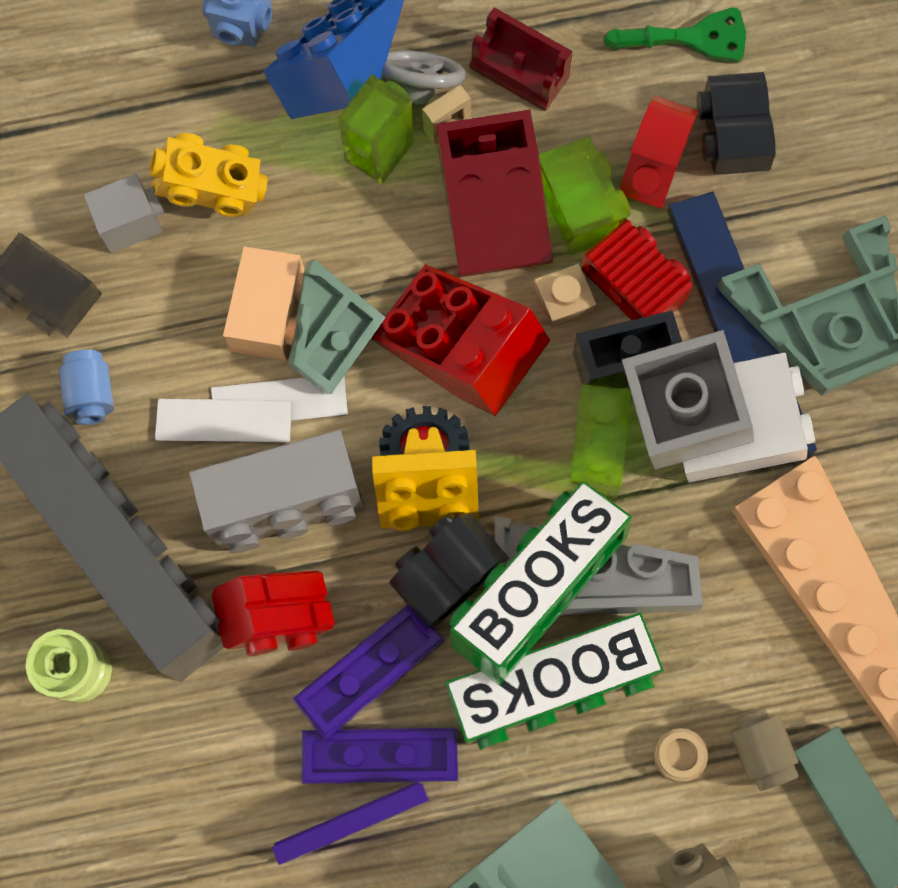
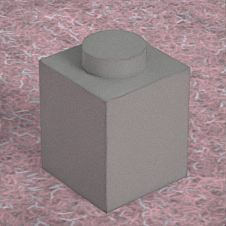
(125, 212)

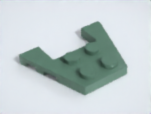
(837, 332)

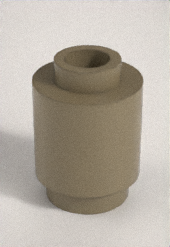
(765, 749)

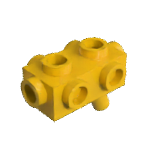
(206, 175)

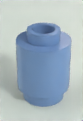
(86, 387)

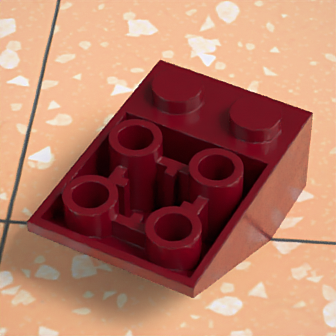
(494, 193)

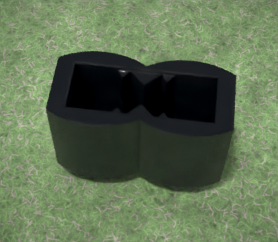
(737, 123)
(447, 569)

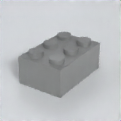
(277, 492)

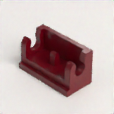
(521, 59)

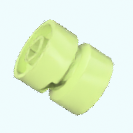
(68, 666)

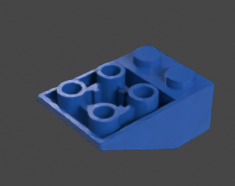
(334, 56)

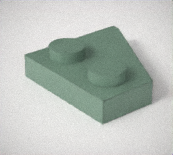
(330, 328)

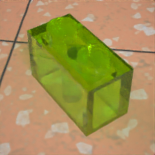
(377, 128)
(582, 194)
(600, 439)

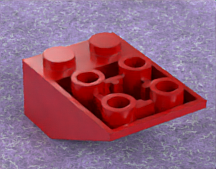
(463, 337)

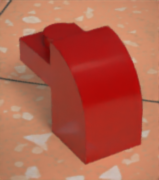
(657, 151)

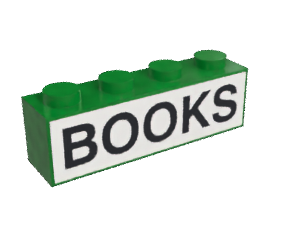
(539, 581)
(556, 678)

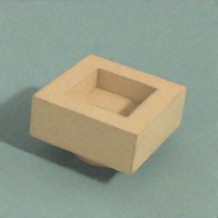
(445, 108)
(565, 295)

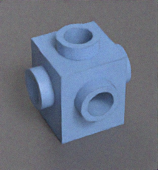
(238, 20)

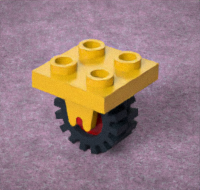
(424, 471)

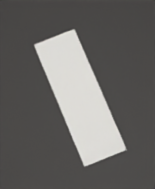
(306, 398)
(223, 420)

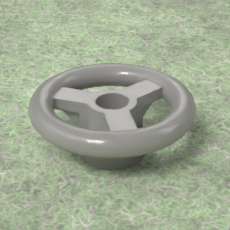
(419, 73)

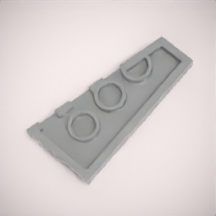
(630, 580)

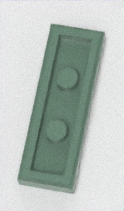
(852, 805)

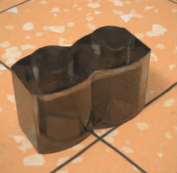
(44, 287)

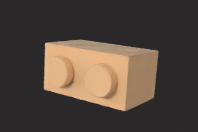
(264, 303)

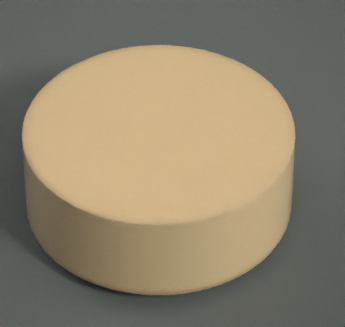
(680, 755)

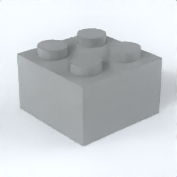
(688, 400)

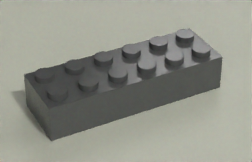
(108, 544)

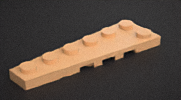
(831, 579)

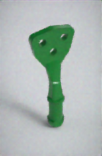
(693, 37)

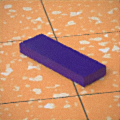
(367, 672)
(380, 756)
(350, 822)

